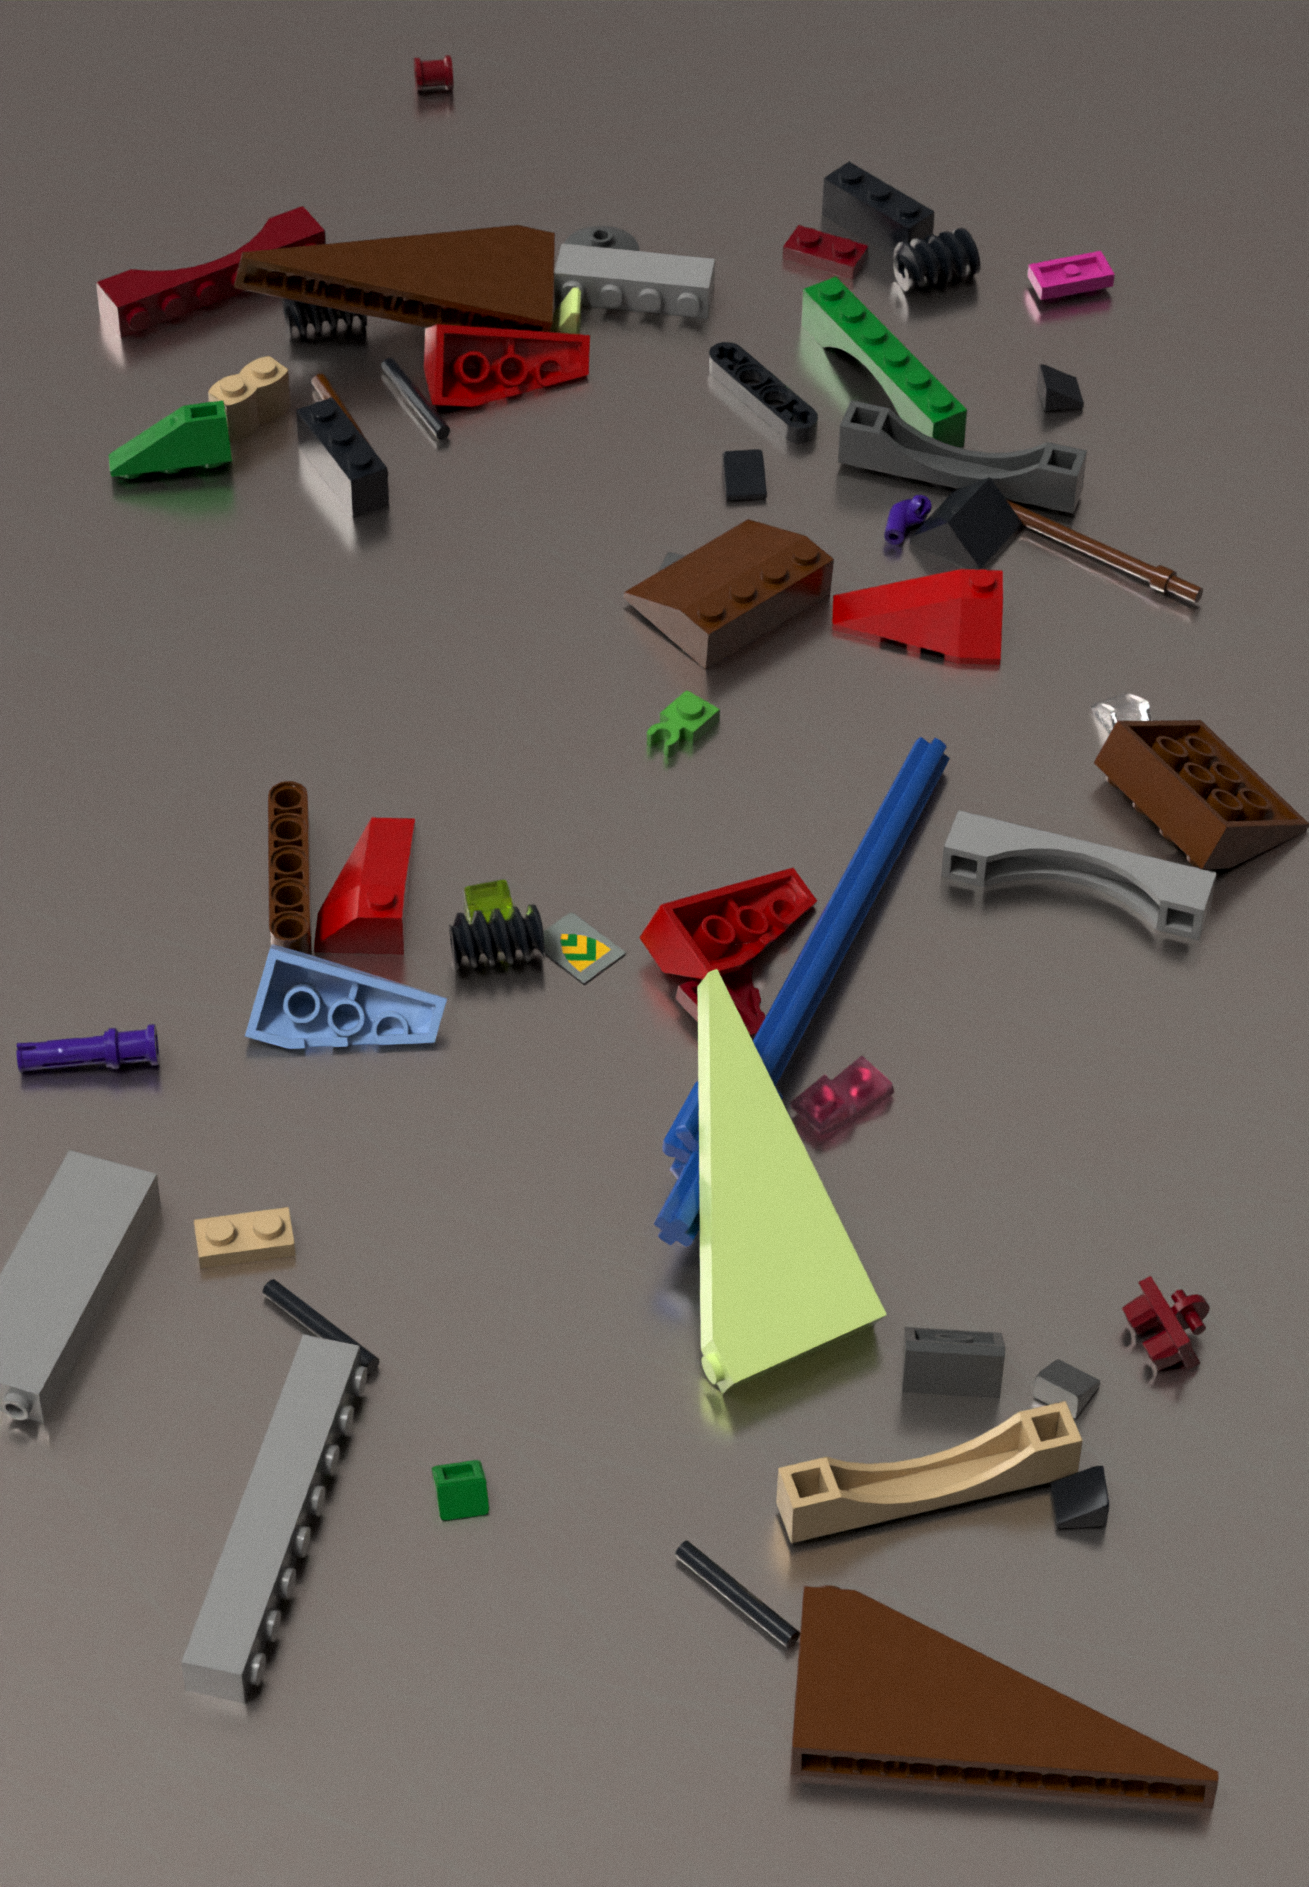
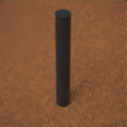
(415, 398)
(314, 1321)
(737, 1594)

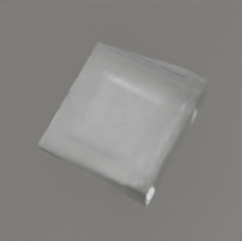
(1121, 708)

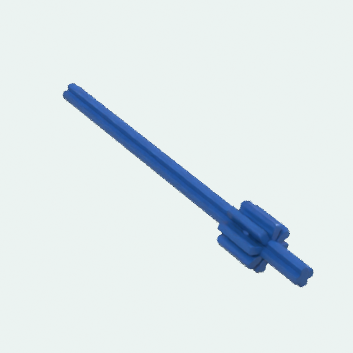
(811, 972)

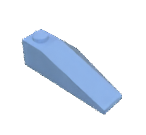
(328, 1004)

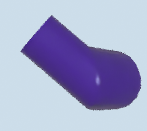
(905, 515)

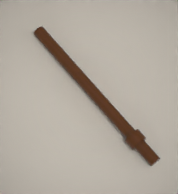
(1160, 577)

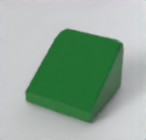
(460, 1490)

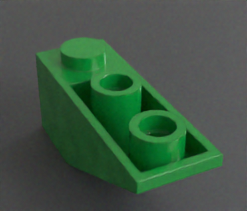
(183, 439)

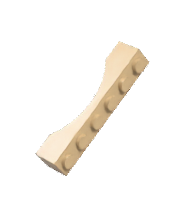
(840, 1495)

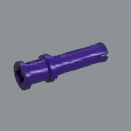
(111, 1049)

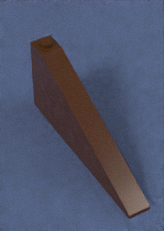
(423, 280)
(922, 1709)

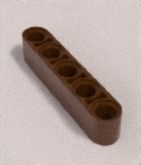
(289, 867)

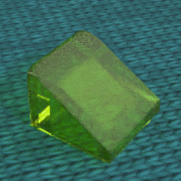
(487, 897)

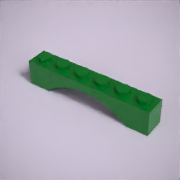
(844, 322)

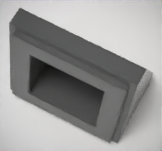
(1065, 1383)

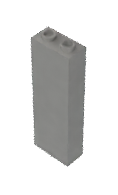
(66, 1275)

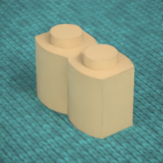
(253, 396)

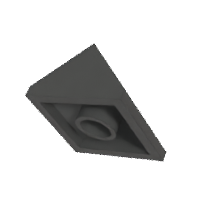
(953, 1362)

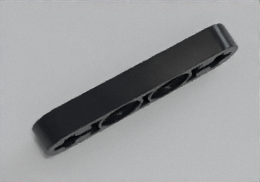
(756, 395)

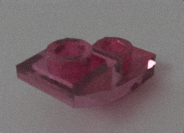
(844, 1099)

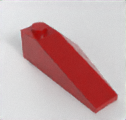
(489, 364)
(939, 612)
(371, 895)
(725, 924)

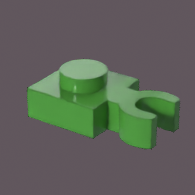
(685, 719)

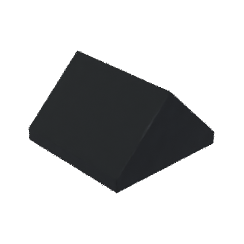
(969, 526)

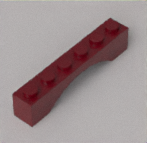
(148, 298)

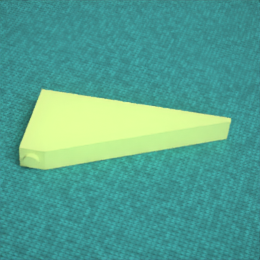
(771, 1245)

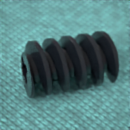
(933, 256)
(302, 314)
(496, 936)

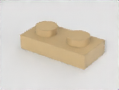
(244, 1237)

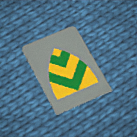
(579, 947)

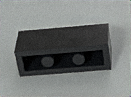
(873, 209)
(342, 457)

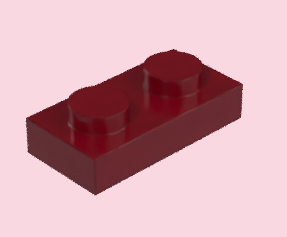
(825, 252)

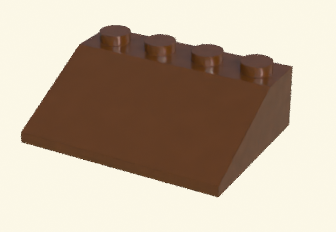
(734, 589)
(1197, 791)

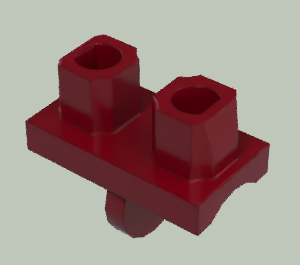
(1172, 1343)

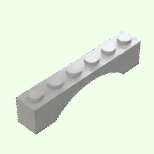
(997, 851)

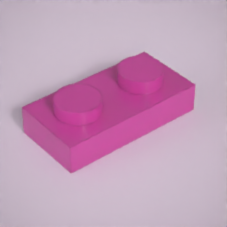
(1070, 275)

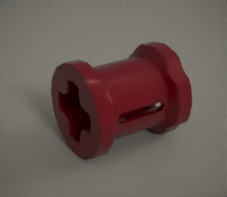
(433, 73)

